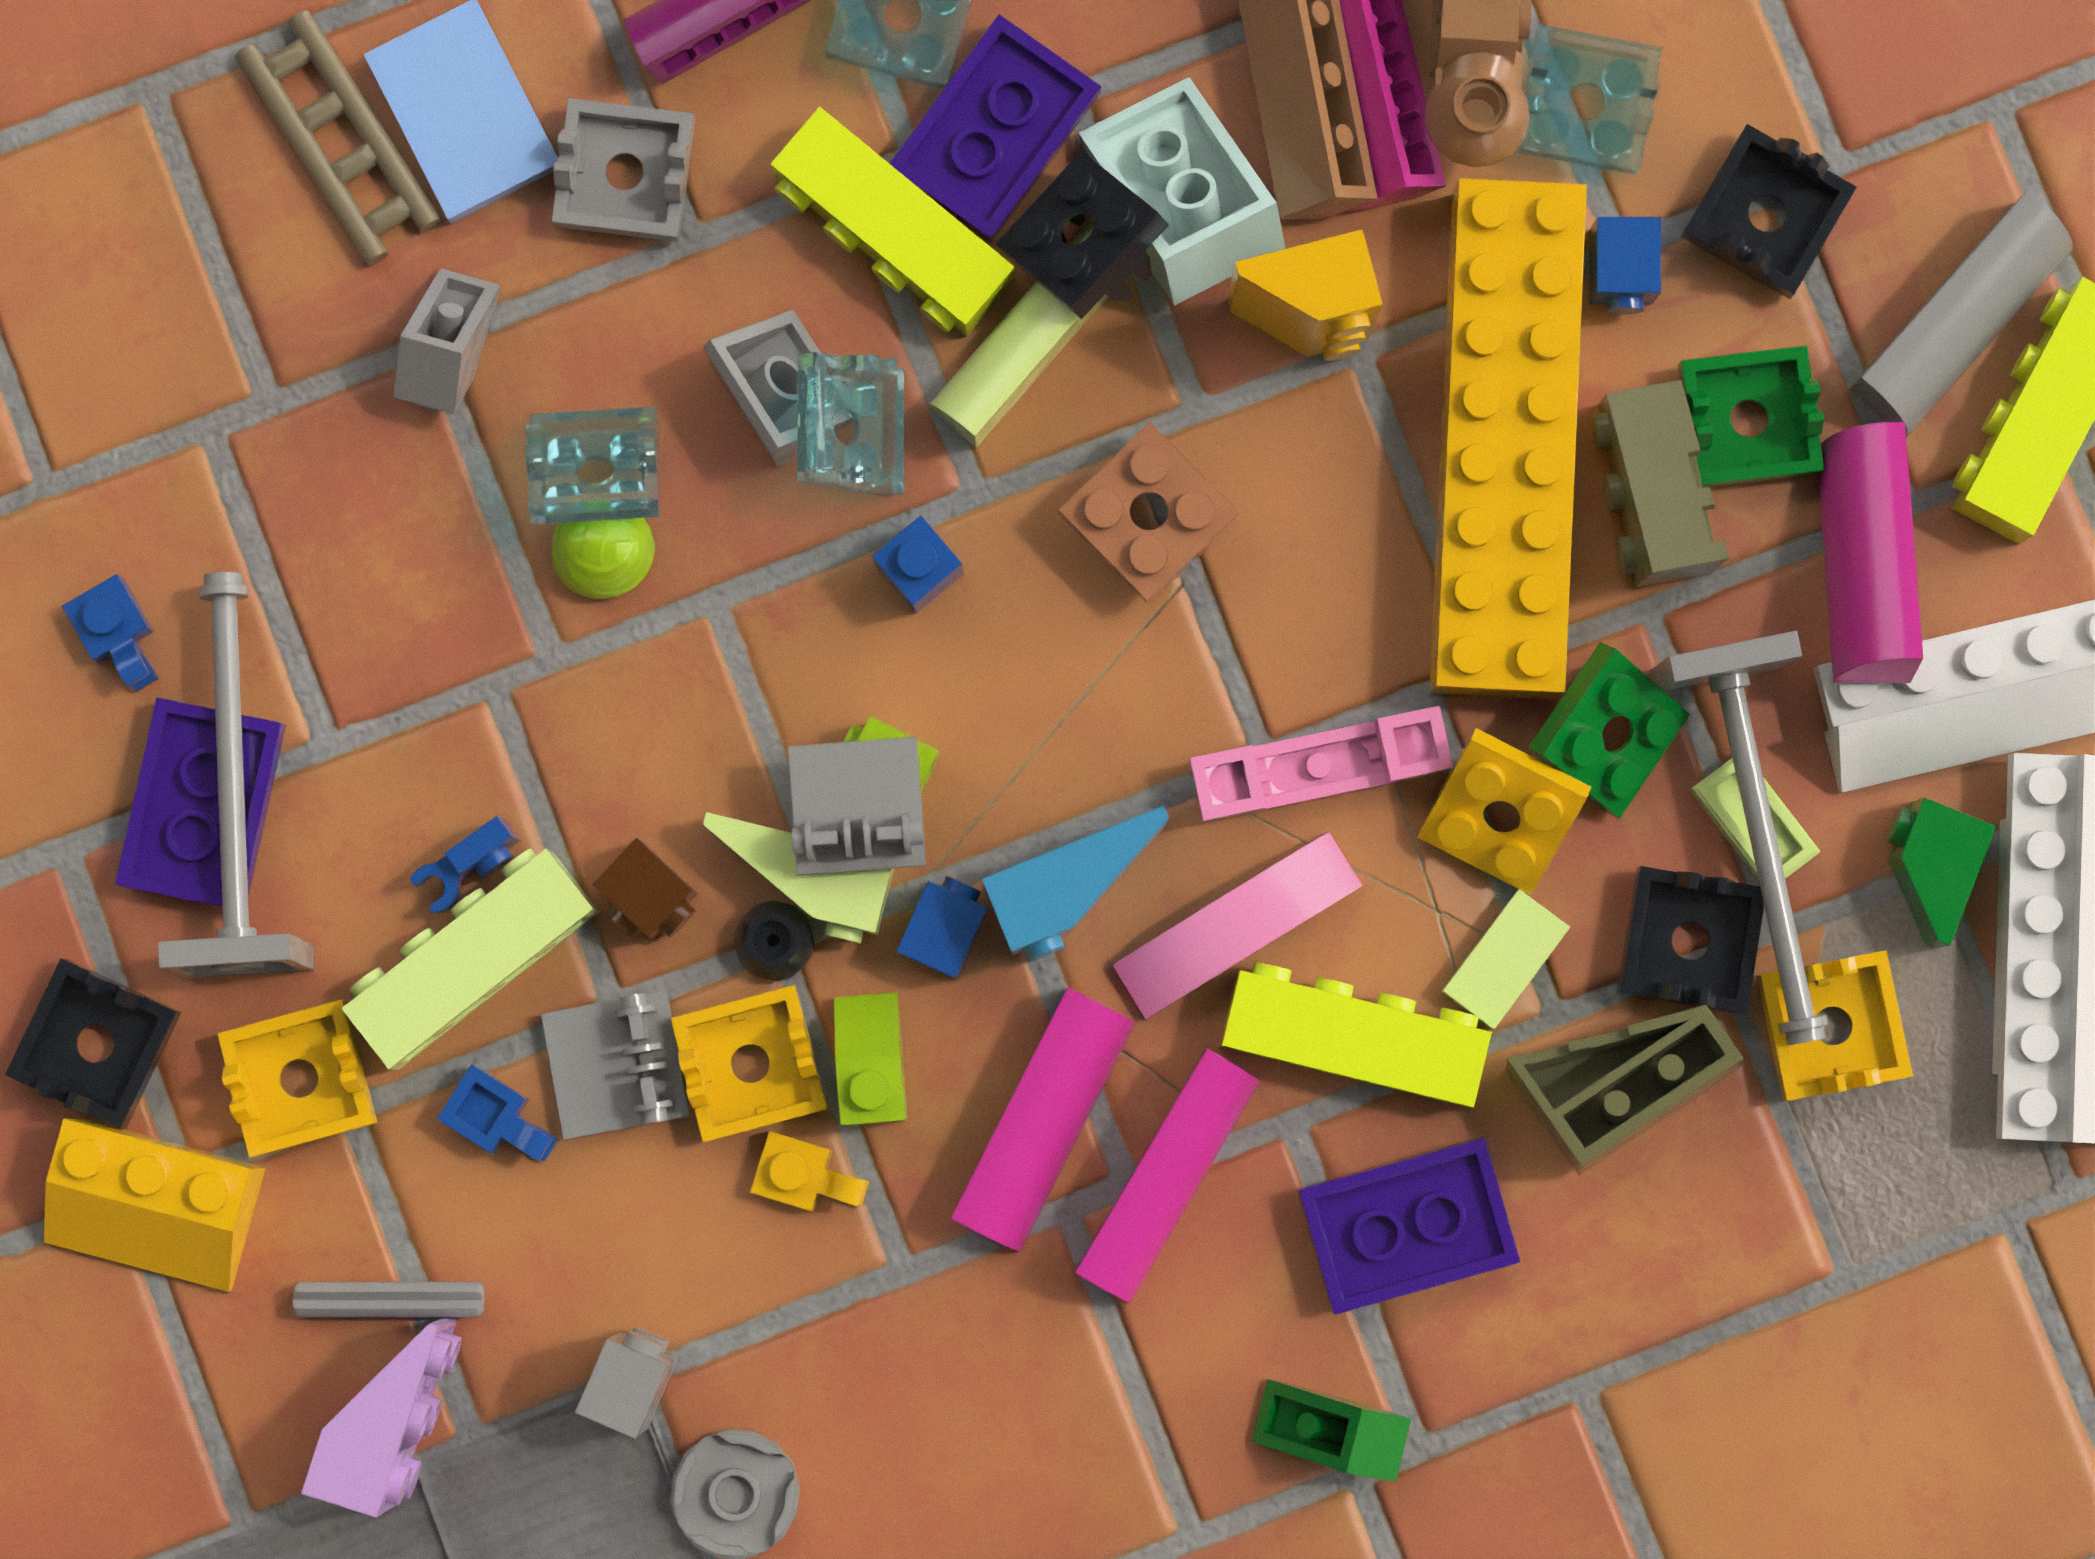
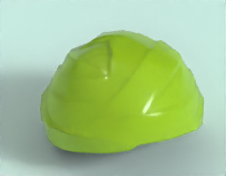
(602, 556)

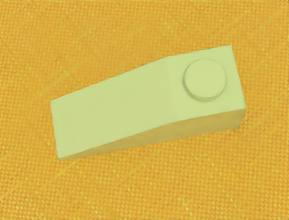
(843, 900)

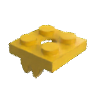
(1498, 772)
(1876, 1043)
(705, 1055)
(254, 1068)

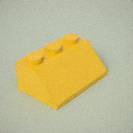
(1311, 295)
(149, 1202)

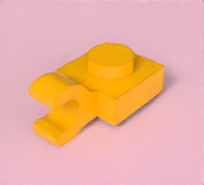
(798, 1172)

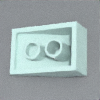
(1197, 179)

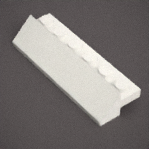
(1968, 701)
(2046, 951)

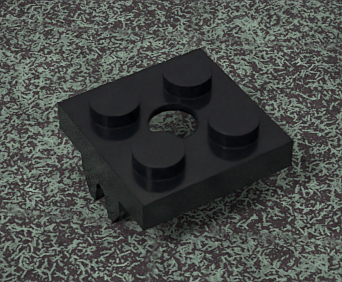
(1777, 169)
(1105, 260)
(1733, 923)
(50, 1053)

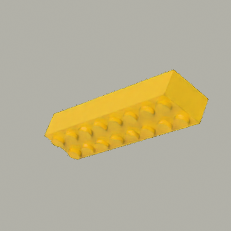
(1508, 439)

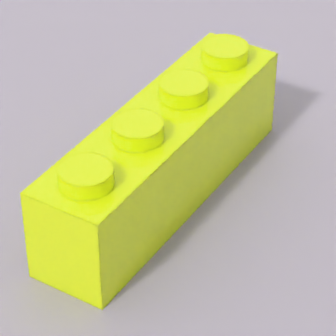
(892, 222)
(2039, 426)
(1355, 1037)

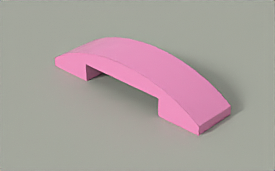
(1321, 764)
(1237, 925)

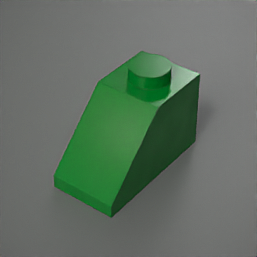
(1937, 864)
(1331, 1431)

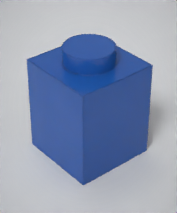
(1625, 263)
(918, 564)
(943, 926)

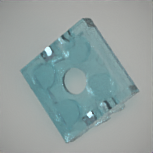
(920, 55)
(1619, 69)
(874, 398)
(566, 440)

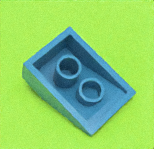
(1058, 889)

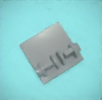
(856, 806)
(615, 1064)

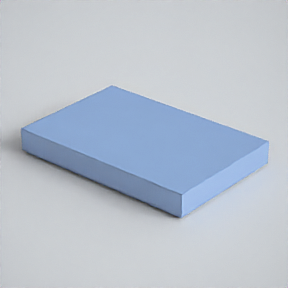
(462, 110)

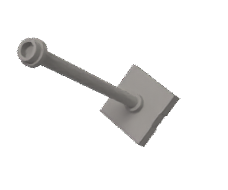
(1727, 673)
(237, 945)

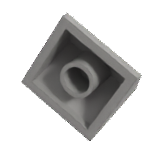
(762, 377)

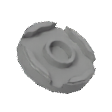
(735, 1493)

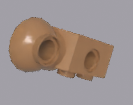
(1477, 57)

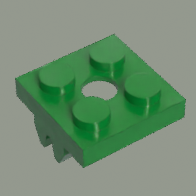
(1787, 392)
(1573, 732)

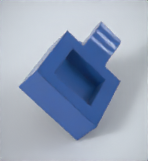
(110, 626)
(480, 852)
(489, 1113)

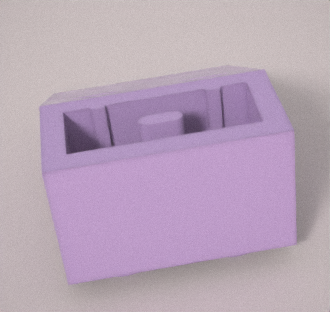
(370, 1444)

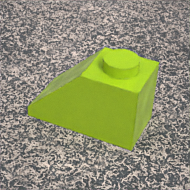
(869, 1059)

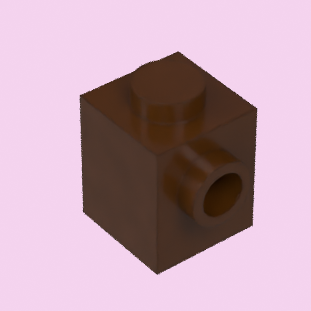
(645, 893)

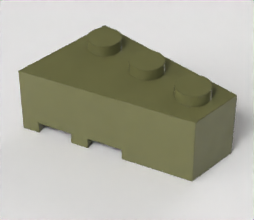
(1656, 485)
(1623, 1082)

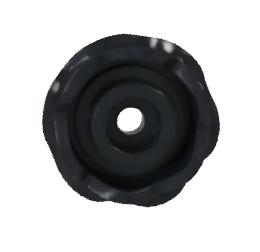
(788, 956)

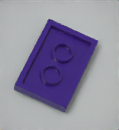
(995, 127)
(175, 808)
(1408, 1225)

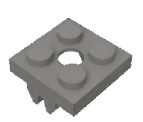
(592, 139)

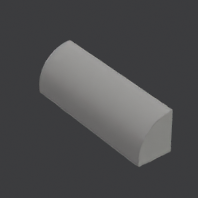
(1965, 313)

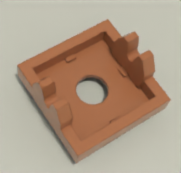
(1140, 556)

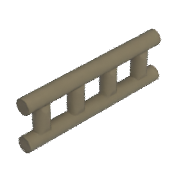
(376, 146)

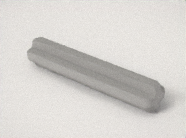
(388, 1299)

